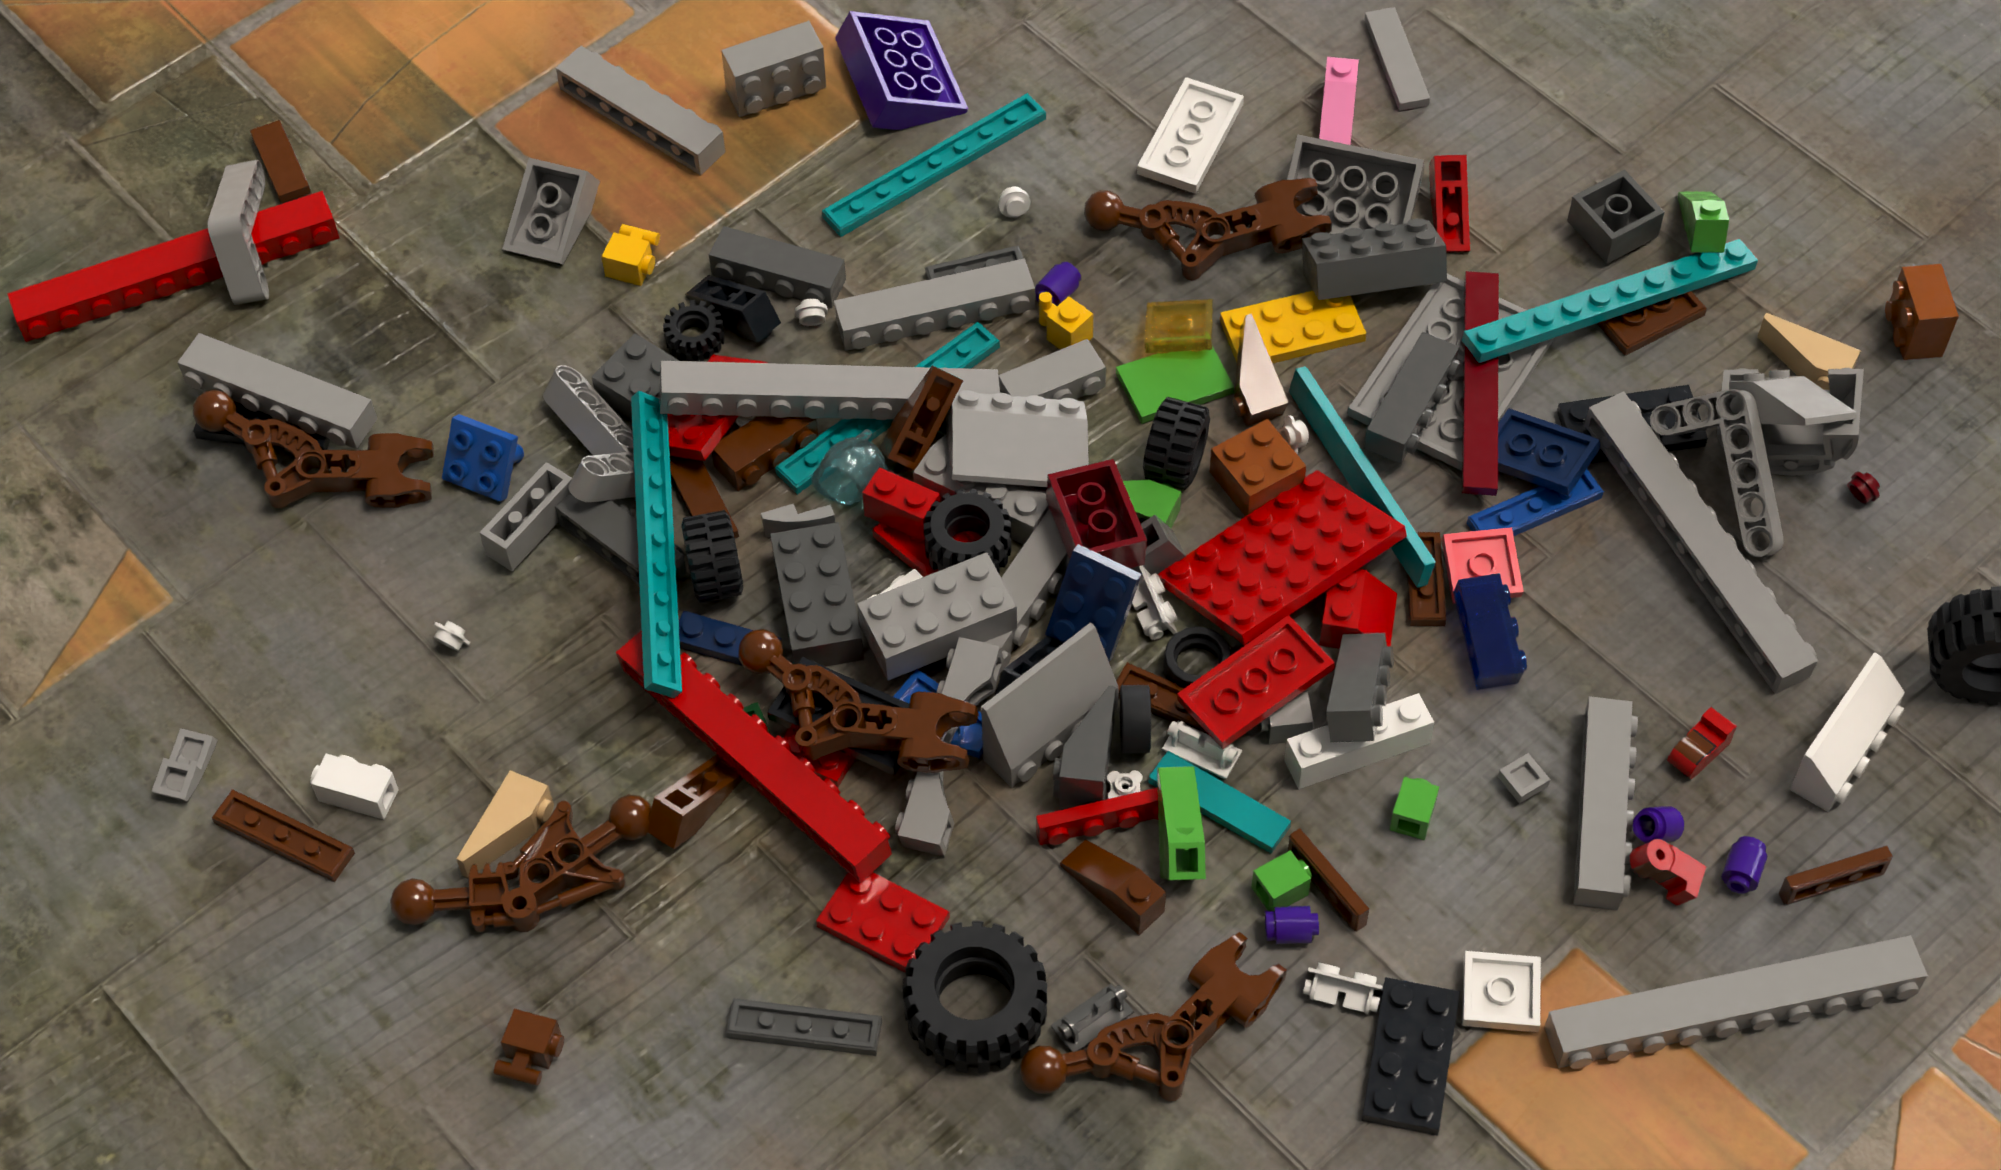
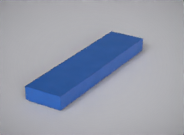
(1536, 507)

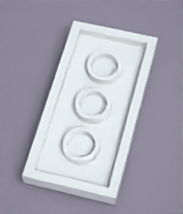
(1190, 135)

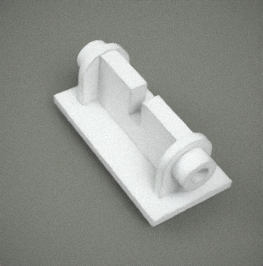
(1159, 614)
(1201, 749)
(1358, 989)

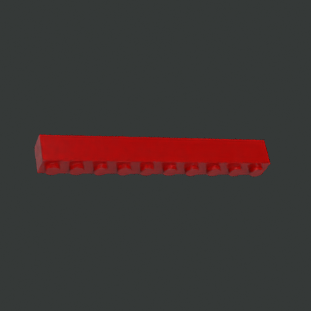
(164, 269)
(769, 765)

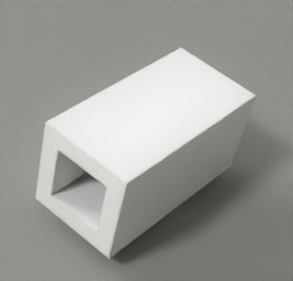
(354, 785)

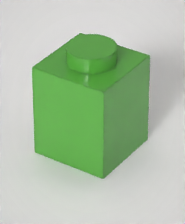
(1414, 807)
(1281, 881)

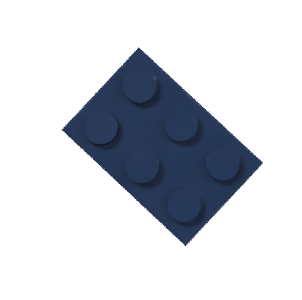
(1543, 451)
(1093, 592)

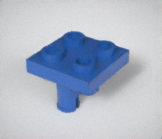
(480, 457)

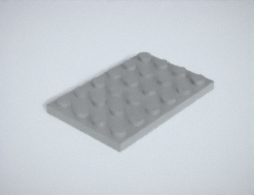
(1443, 317)

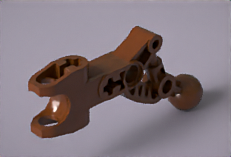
(1269, 220)
(371, 470)
(910, 730)
(1220, 995)

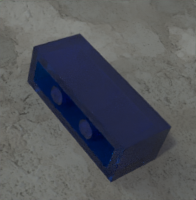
(1489, 631)

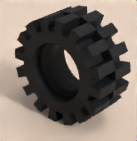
(690, 317)

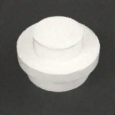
(1014, 202)
(811, 312)

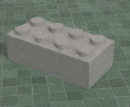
(928, 615)

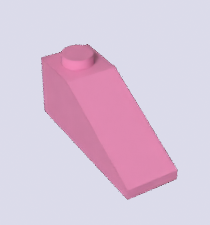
(1338, 100)

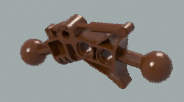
(543, 854)

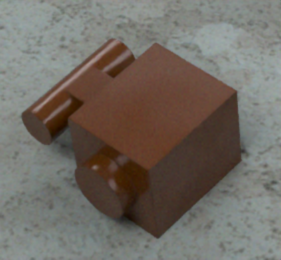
(529, 1042)

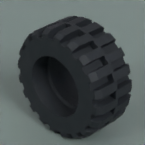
(1967, 646)
(965, 953)

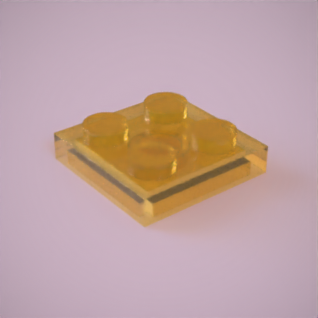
(1179, 326)

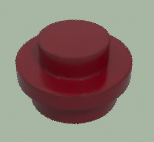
(1864, 487)

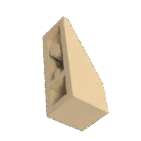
(1805, 350)
(508, 820)

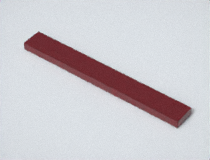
(1480, 391)

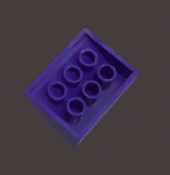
(898, 70)

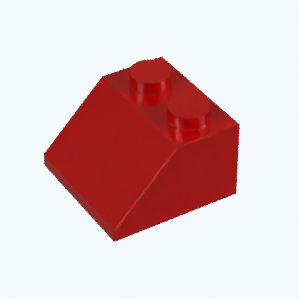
(1358, 607)

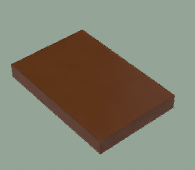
(1652, 322)

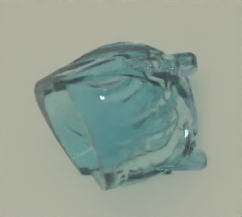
(848, 469)

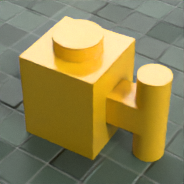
(630, 255)
(1066, 322)

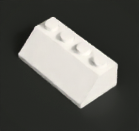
(1849, 736)

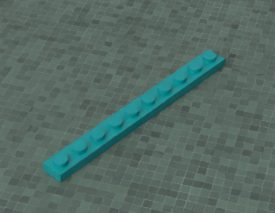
(1607, 301)
(656, 547)

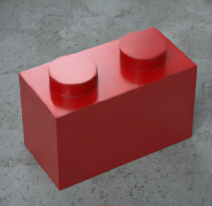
(898, 502)

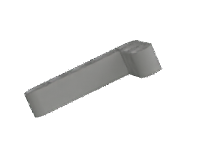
(231, 229)
(1736, 457)
(611, 468)

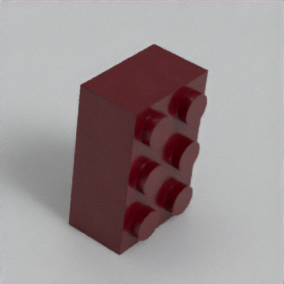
(1096, 513)

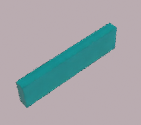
(1232, 807)

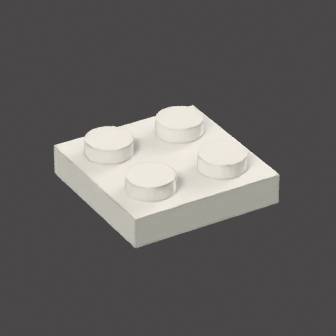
(1501, 991)

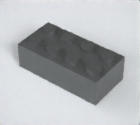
(1374, 259)
(817, 595)

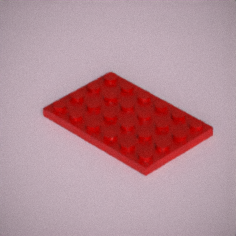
(1281, 556)

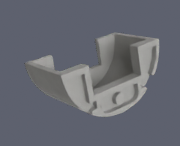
(1810, 447)

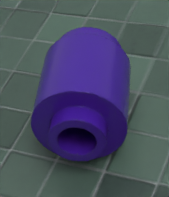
(1059, 282)
(1658, 823)
(1744, 865)
(1291, 925)

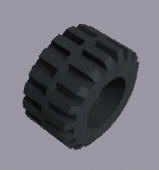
(1176, 443)
(961, 514)
(712, 556)

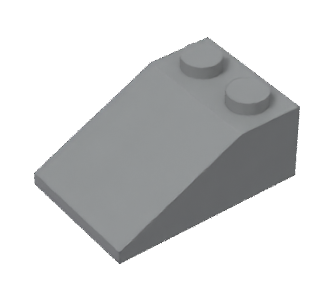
(550, 210)
(1790, 399)

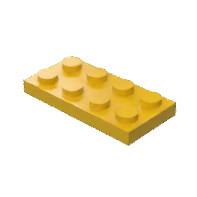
(1298, 325)

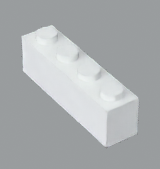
(1315, 759)

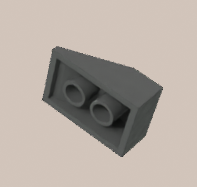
(1085, 760)

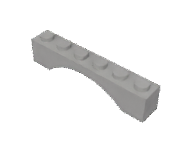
(971, 678)

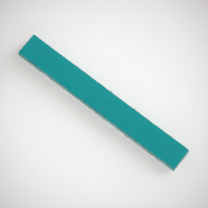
(933, 165)
(961, 352)
(1359, 471)

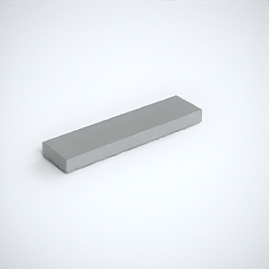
(1397, 59)

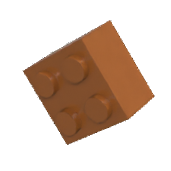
(1921, 311)
(1256, 466)

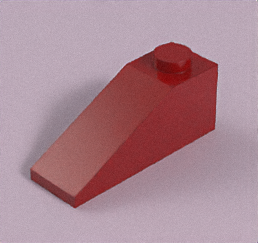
(1450, 200)

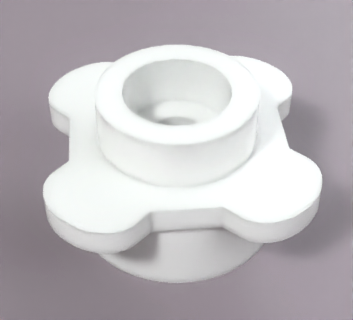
(1294, 433)
(450, 635)
(1118, 779)

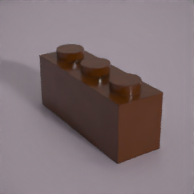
(761, 447)

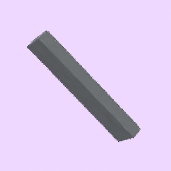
(804, 1026)

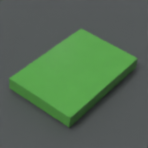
(1179, 375)

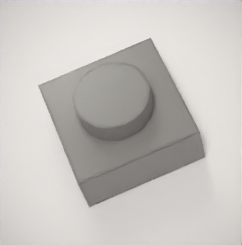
(1524, 778)

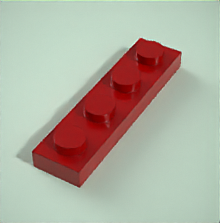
(1096, 817)

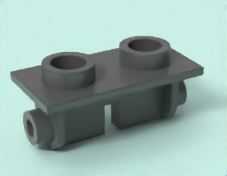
(1089, 1018)

